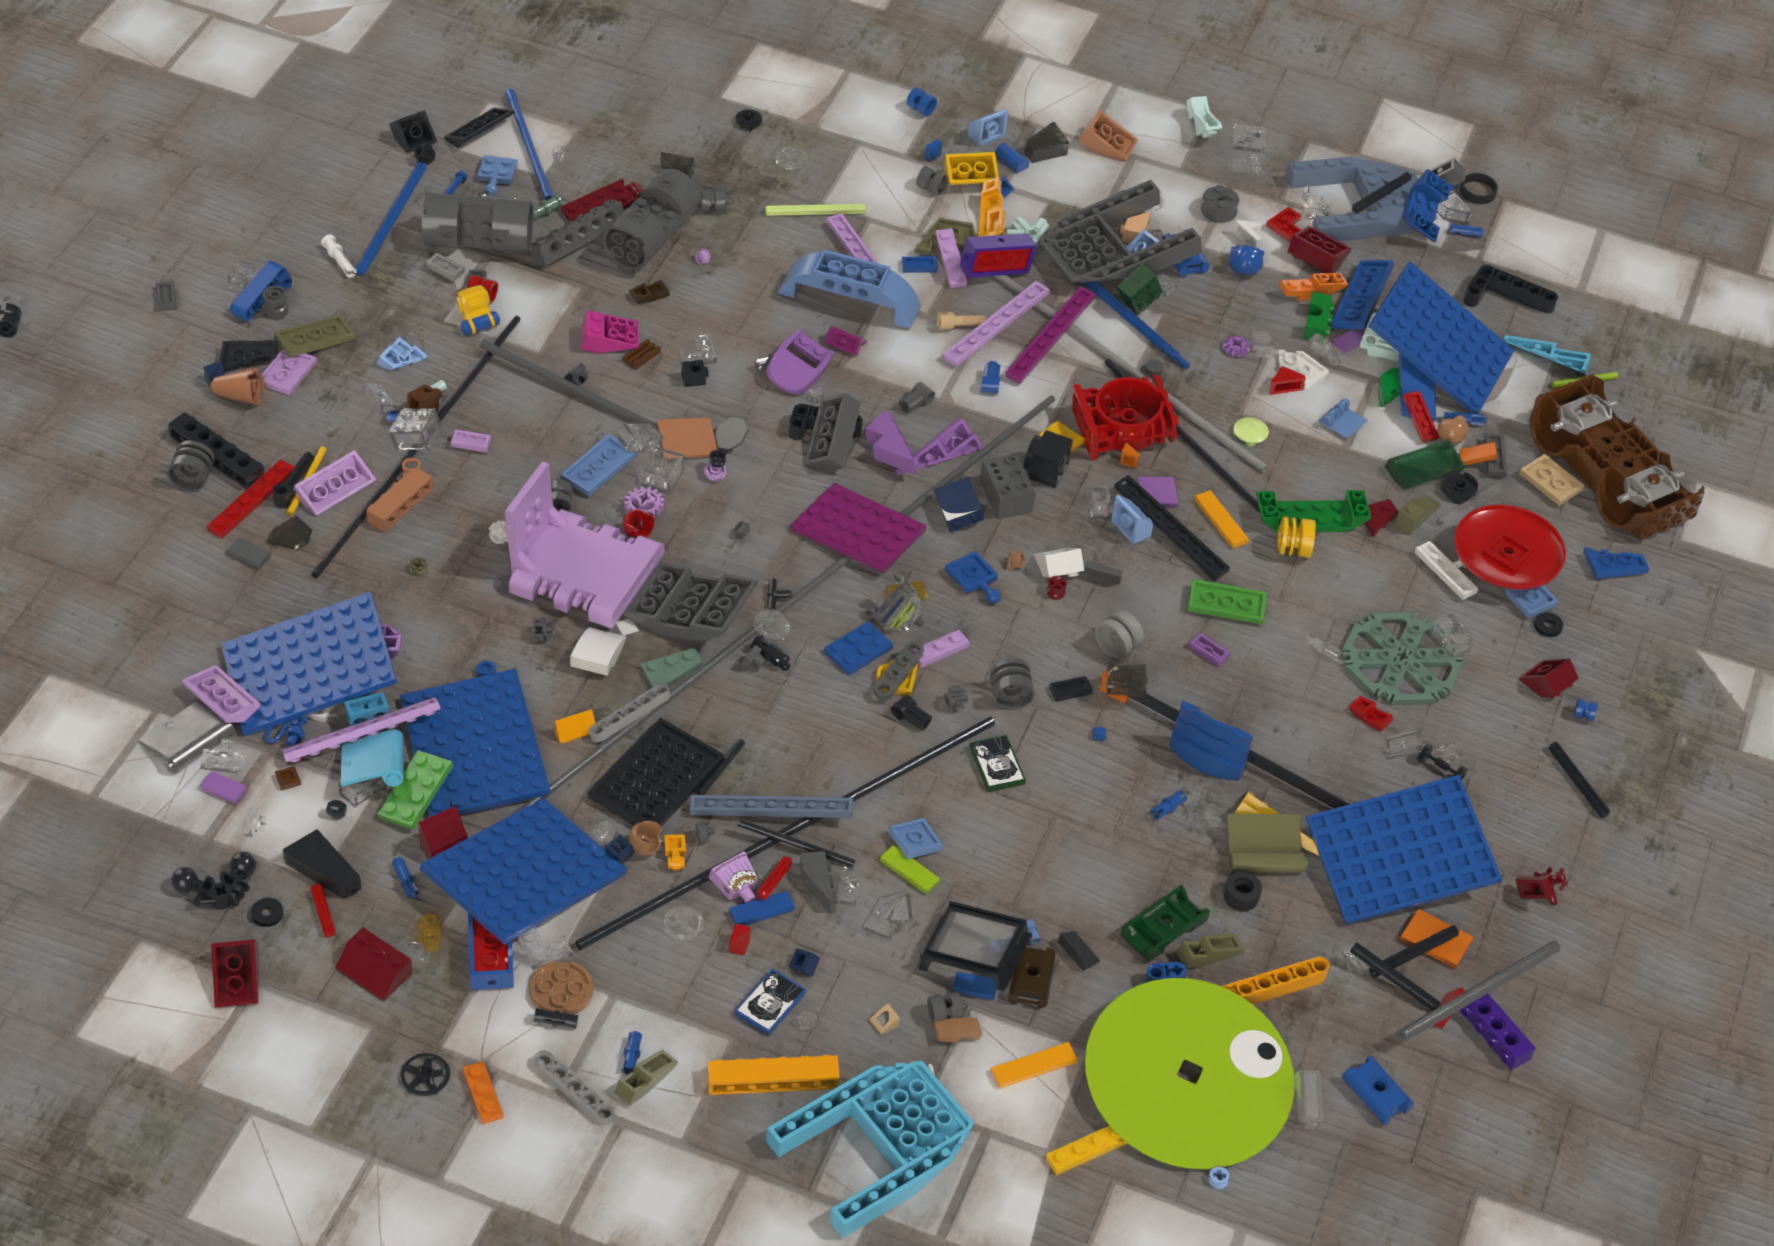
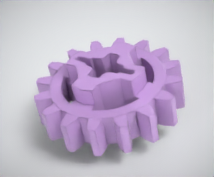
(645, 500)

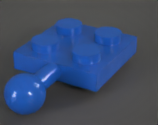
(974, 573)

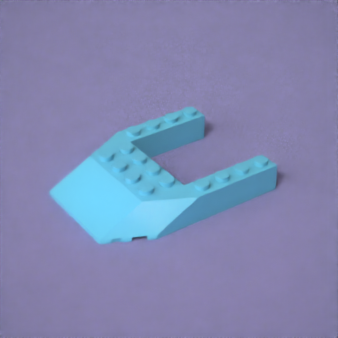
(905, 1118)

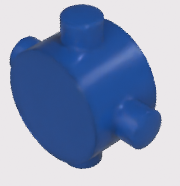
(1099, 733)

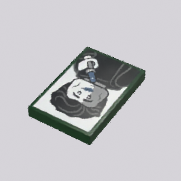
(997, 763)

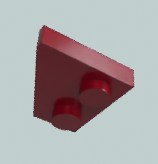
(1381, 515)

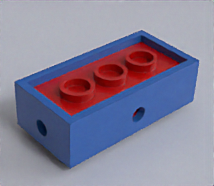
(489, 959)

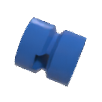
(922, 102)

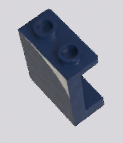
(959, 504)

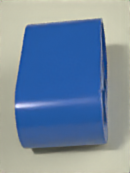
(1165, 971)

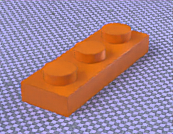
(482, 1092)

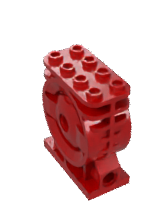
(1128, 422)

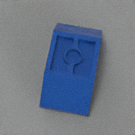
(1423, 203)

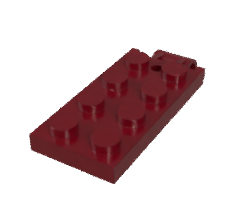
(615, 191)

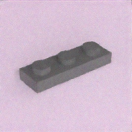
(1497, 466)

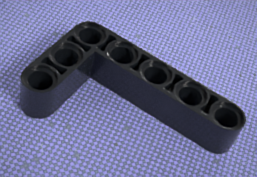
(1511, 287)

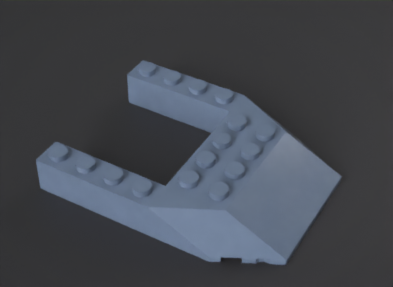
(1382, 217)

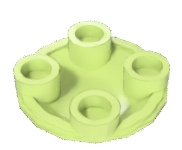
(1250, 430)

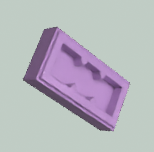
(470, 440)

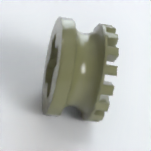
(414, 564)

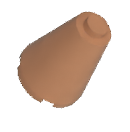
(240, 386)

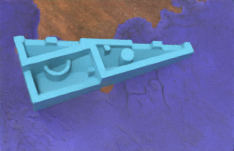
(1571, 359)

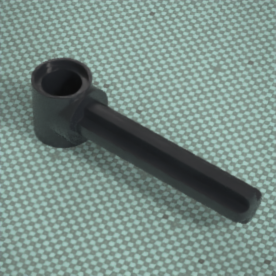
(283, 491)

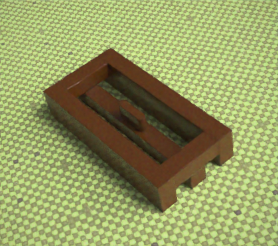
(638, 353)

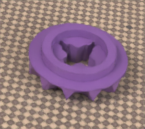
(1236, 351)

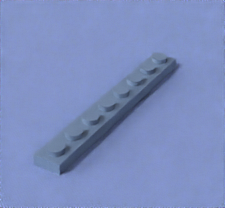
(771, 806)

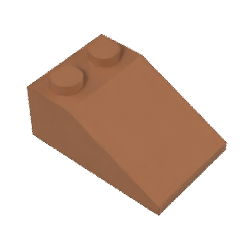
(1107, 137)

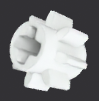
(498, 532)

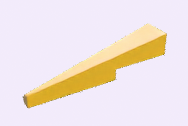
(1252, 805)

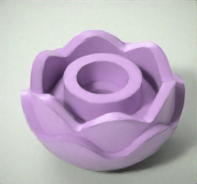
(715, 473)

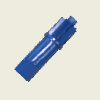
(1471, 419)
(405, 877)

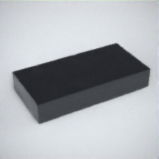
(1070, 688)

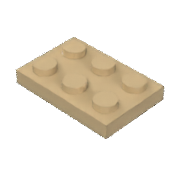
(1551, 479)

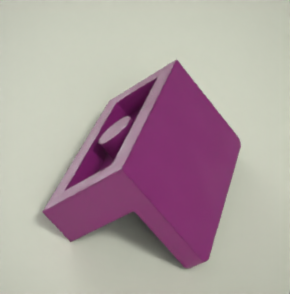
(844, 340)

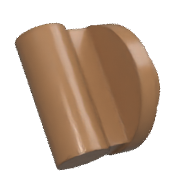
(1015, 560)

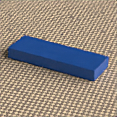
(762, 909)

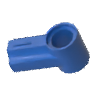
(991, 378)

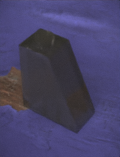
(1046, 144)

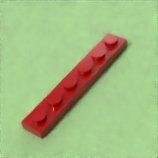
(250, 499)

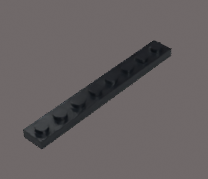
(1172, 528)

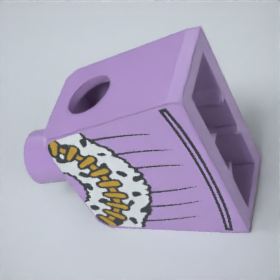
(735, 878)

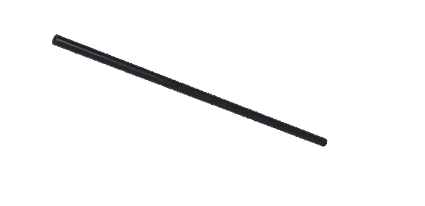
(1197, 448)

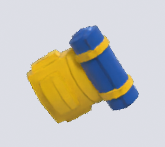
(475, 310)

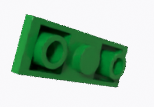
(1388, 386)

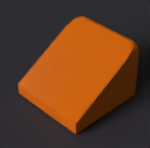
(1129, 457)

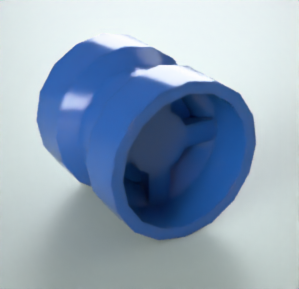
(1585, 709)

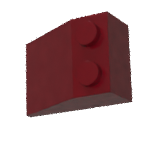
(235, 973)

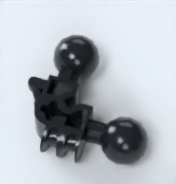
(219, 895)

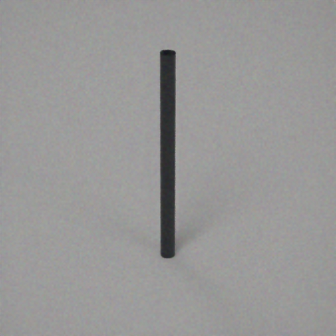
(795, 842)

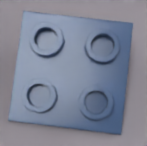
(1342, 419)

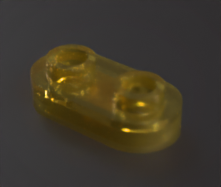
(430, 930)

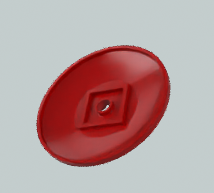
(1495, 529)

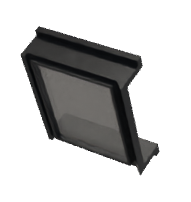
(978, 942)

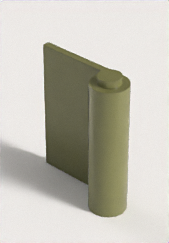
(1265, 843)

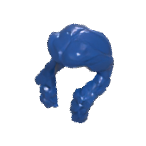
(1246, 259)

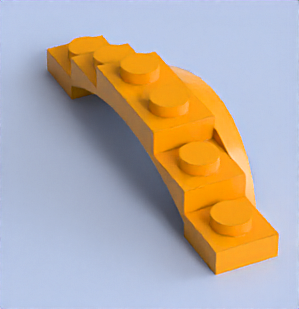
(991, 209)

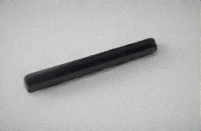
(1381, 192)
(1579, 780)
(1419, 948)
(1395, 976)

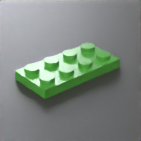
(1227, 601)
(420, 785)

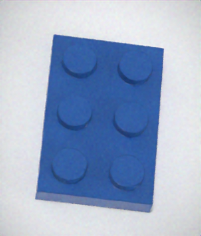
(858, 648)

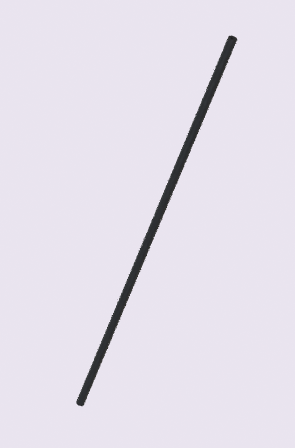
(398, 469)

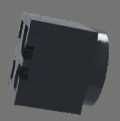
(1048, 458)

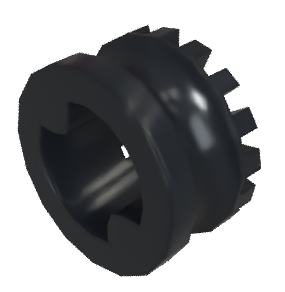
(717, 454)

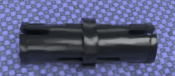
(555, 1018)

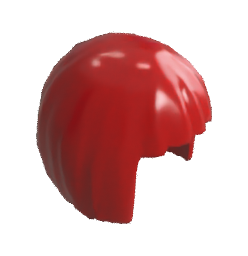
(638, 523)

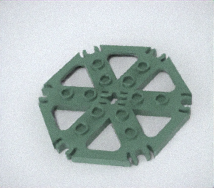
(1388, 657)

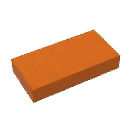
(1478, 453)

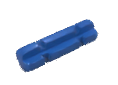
(1466, 230)

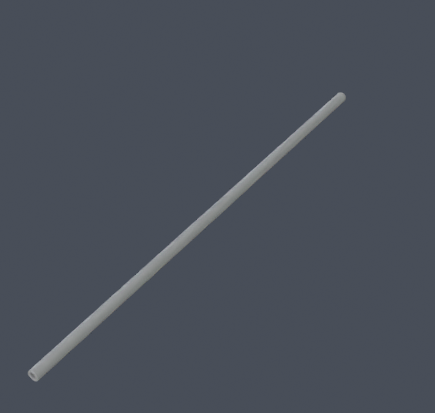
(1183, 409)

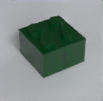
(1140, 289)

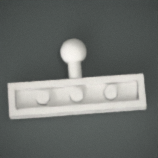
(1446, 569)

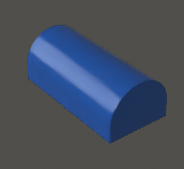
(1011, 158)

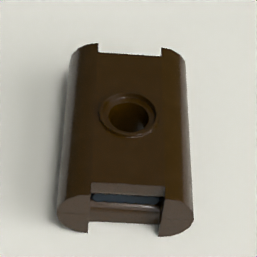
(1033, 977)

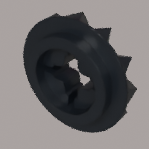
(744, 115)

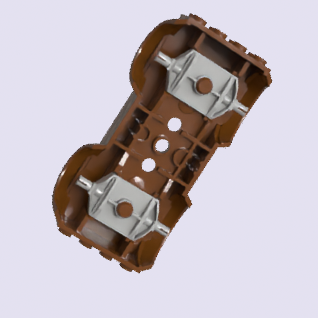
(1637, 498)

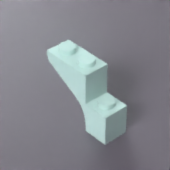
(1205, 122)

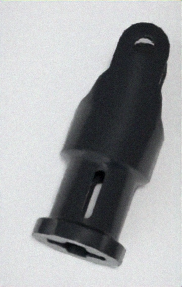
(771, 653)

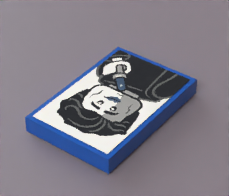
(770, 1002)

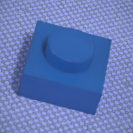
(933, 150)

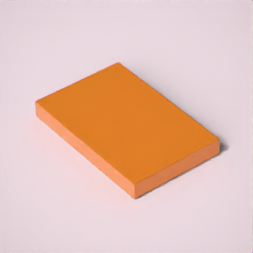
(1425, 925)

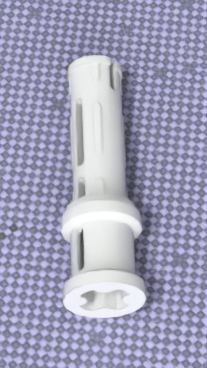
(336, 251)

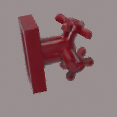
(1542, 885)

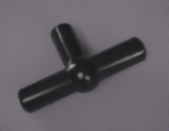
(773, 594)

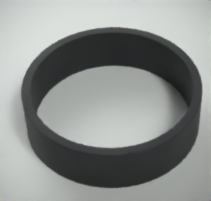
(1478, 199)

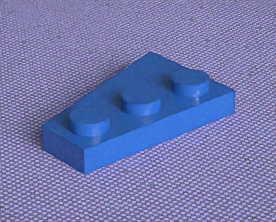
(1613, 565)

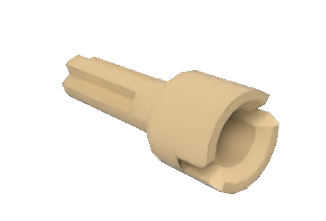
(948, 320)

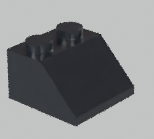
(413, 131)

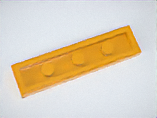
(1221, 519)
(1034, 1065)

